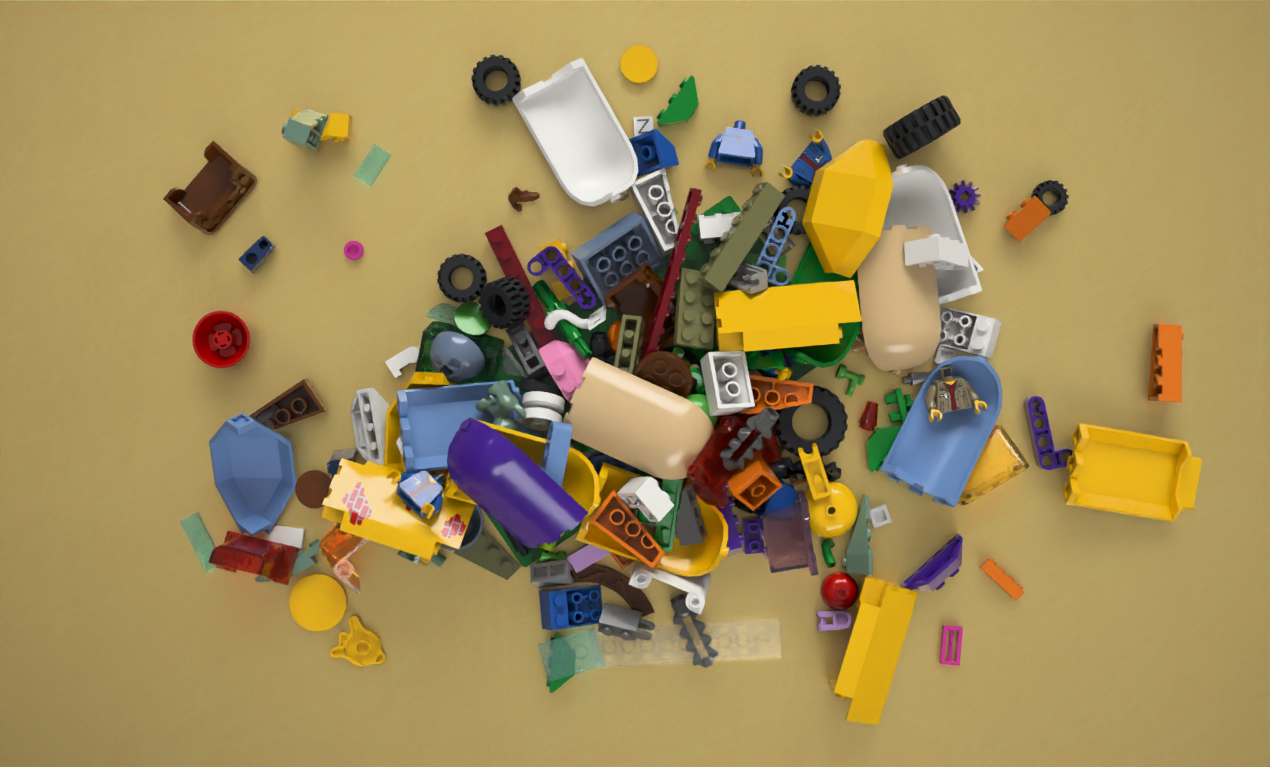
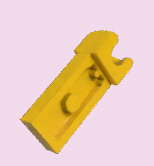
(815, 473)

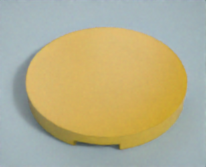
(318, 602)

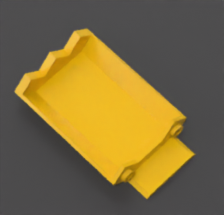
(1131, 473)

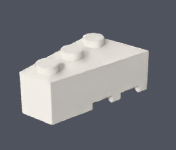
(713, 227)
(937, 251)

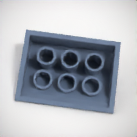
(617, 253)

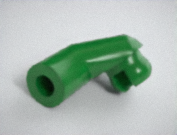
(827, 554)

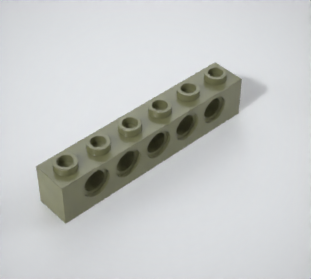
(629, 343)

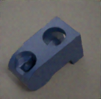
(257, 254)

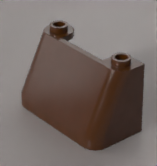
(213, 192)
(638, 297)

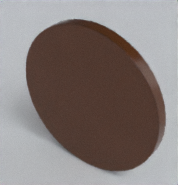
(312, 488)

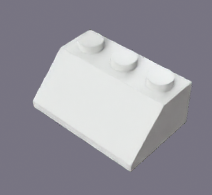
(727, 382)

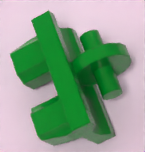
(897, 397)

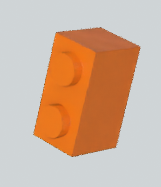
(1027, 218)

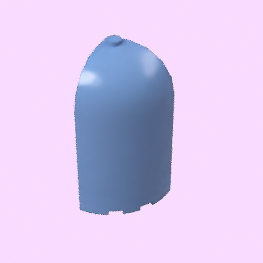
(942, 454)

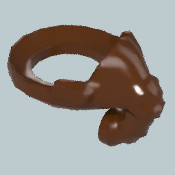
(518, 196)

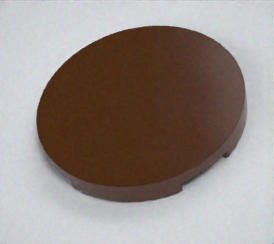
(666, 371)

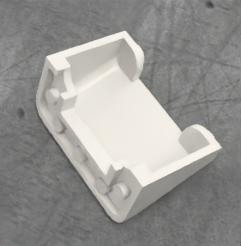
(695, 586)

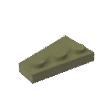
(491, 556)

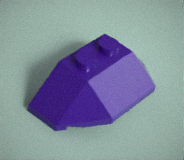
(937, 568)

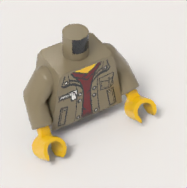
(951, 395)

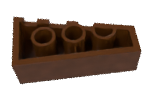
(291, 406)

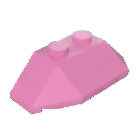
(564, 366)

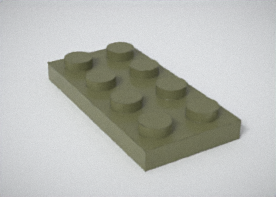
(694, 312)

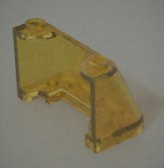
(996, 465)

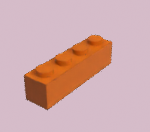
(1004, 581)

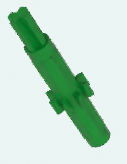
(569, 330)

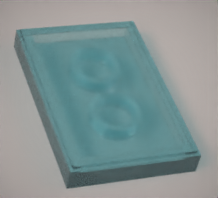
(571, 654)

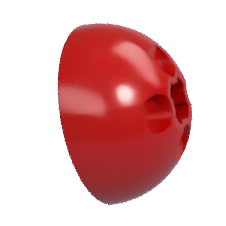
(212, 333)

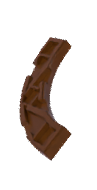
(617, 582)

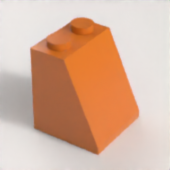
(754, 483)

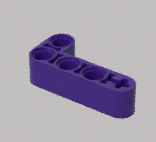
(567, 279)
(1043, 431)

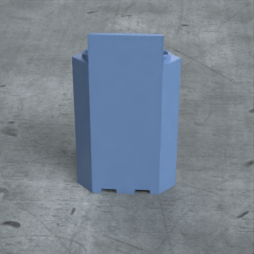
(434, 416)

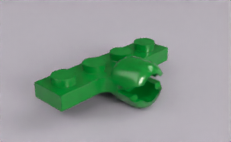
(666, 527)

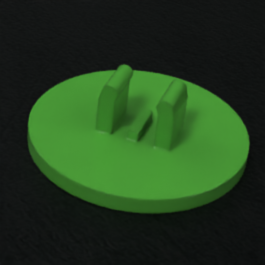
(470, 320)

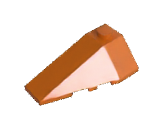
(778, 393)

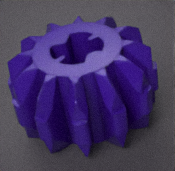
(959, 190)

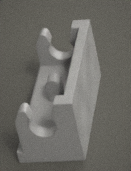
(749, 278)
(551, 574)

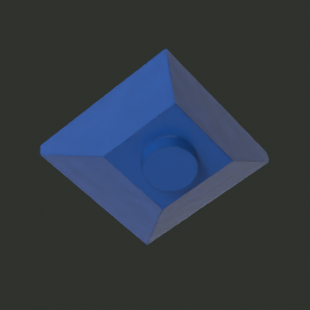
(653, 152)

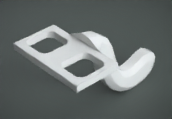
(553, 317)

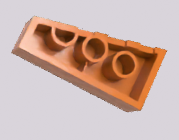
(1166, 363)

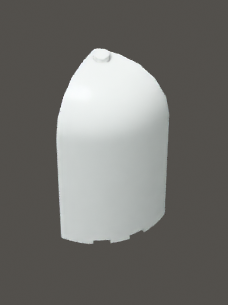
(579, 135)
(924, 200)

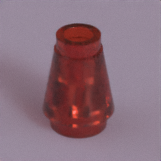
(868, 419)

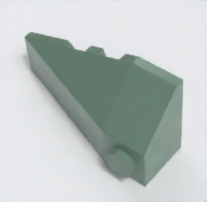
(857, 552)

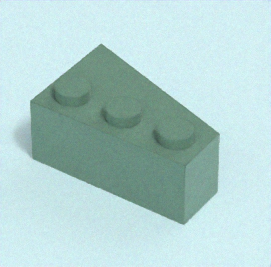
(305, 129)

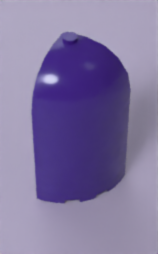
(510, 486)

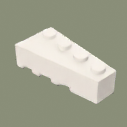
(657, 208)

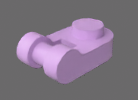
(840, 620)

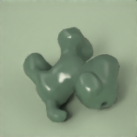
(502, 407)

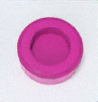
(353, 250)

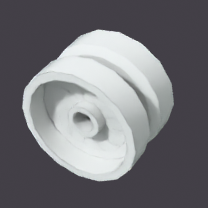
(541, 410)

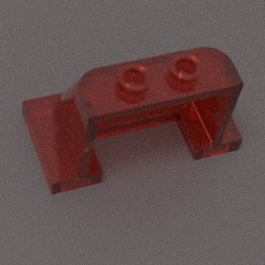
(255, 556)

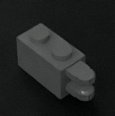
(624, 623)

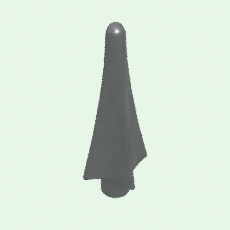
(915, 378)

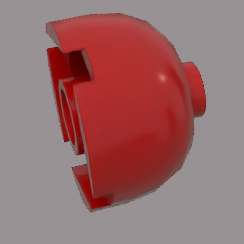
(839, 591)

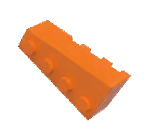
(625, 528)

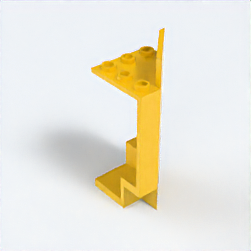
(784, 316)
(874, 648)

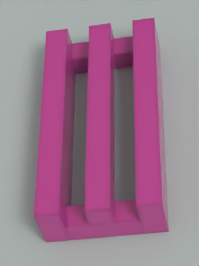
(959, 629)

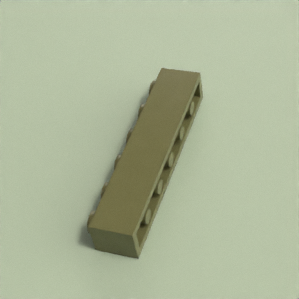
(741, 236)

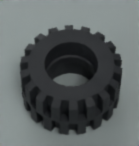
(491, 64)
(818, 74)
(793, 193)
(450, 266)
(515, 299)

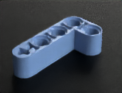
(778, 243)
(557, 450)

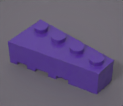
(735, 540)

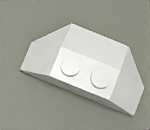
(369, 424)

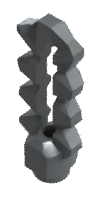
(763, 422)
(681, 611)

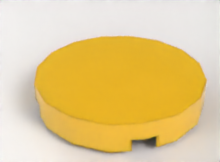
(639, 64)

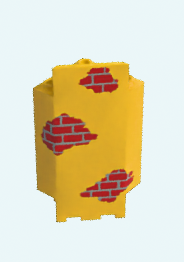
(371, 509)

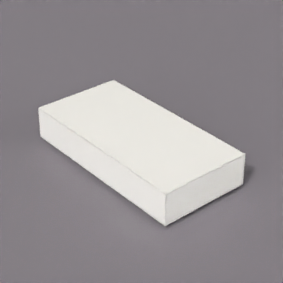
(286, 535)

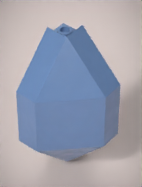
(252, 472)

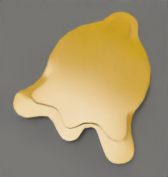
(359, 646)

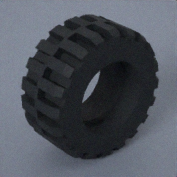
(921, 127)
(829, 440)

